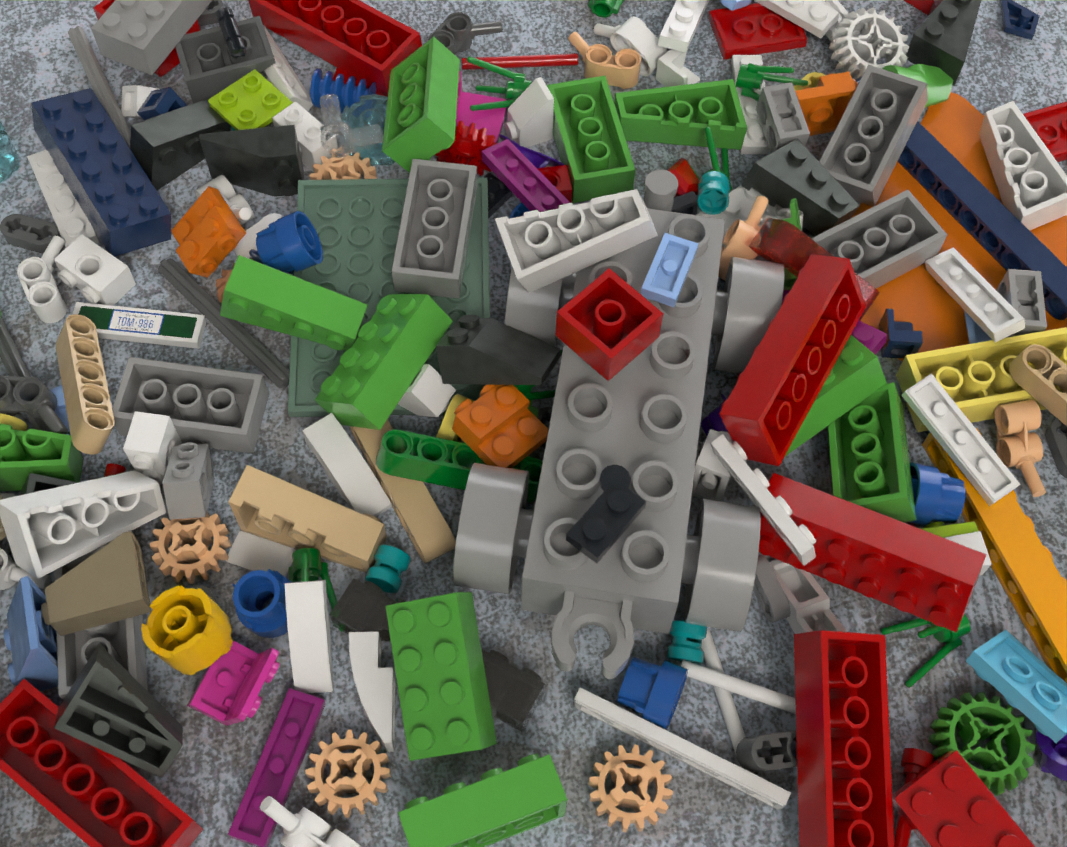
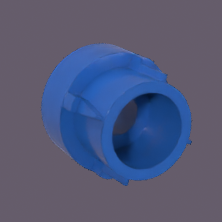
(290, 244)
(936, 495)
(251, 594)
(653, 690)

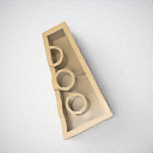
(305, 520)

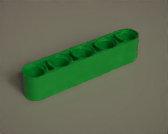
(447, 458)

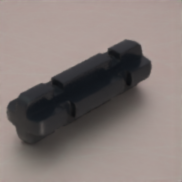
(231, 32)

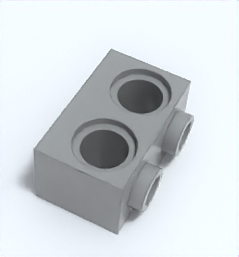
(781, 116)
(1025, 294)
(188, 481)

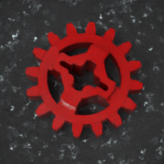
(468, 147)

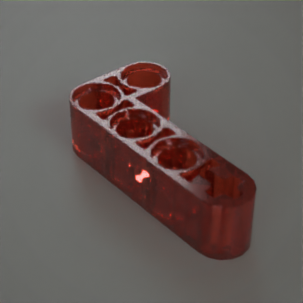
(788, 245)

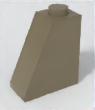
(99, 589)

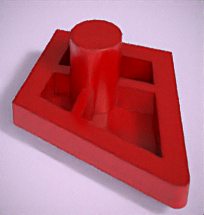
(686, 177)

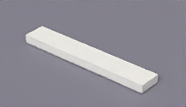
(681, 749)

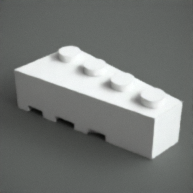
(1023, 167)
(573, 237)
(74, 519)

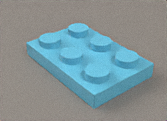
(1024, 682)

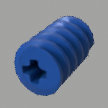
(347, 93)

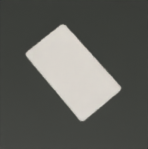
(260, 554)

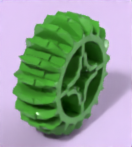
(991, 757)

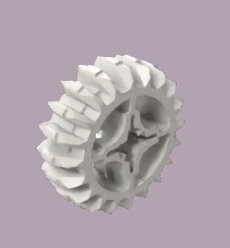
(878, 39)

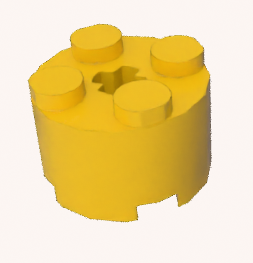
(187, 629)

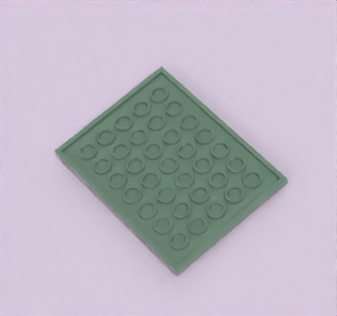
(359, 238)

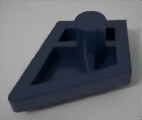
(1018, 19)

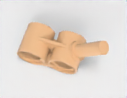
(619, 70)
(740, 236)
(1016, 445)

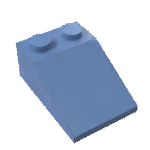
(30, 639)

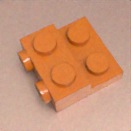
(827, 102)
(207, 233)
(499, 426)

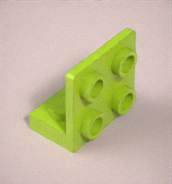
(249, 102)

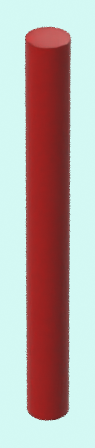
(525, 61)

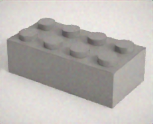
(145, 30)
(874, 132)
(435, 228)
(886, 239)
(202, 402)
(120, 639)

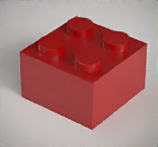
(608, 324)

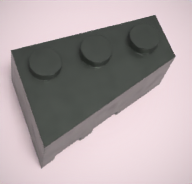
(945, 36)
(171, 141)
(799, 175)
(119, 716)

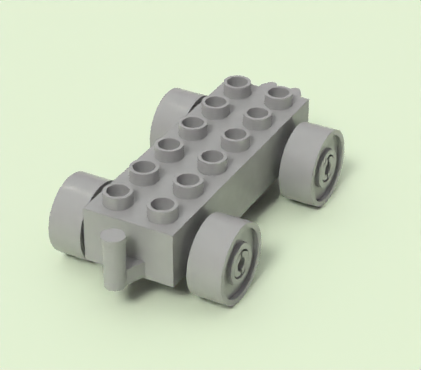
(646, 424)

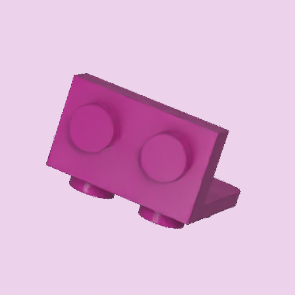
(490, 119)
(232, 684)

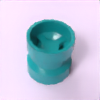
(713, 192)
(388, 568)
(683, 649)

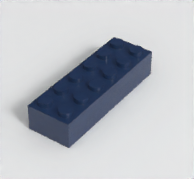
(101, 172)

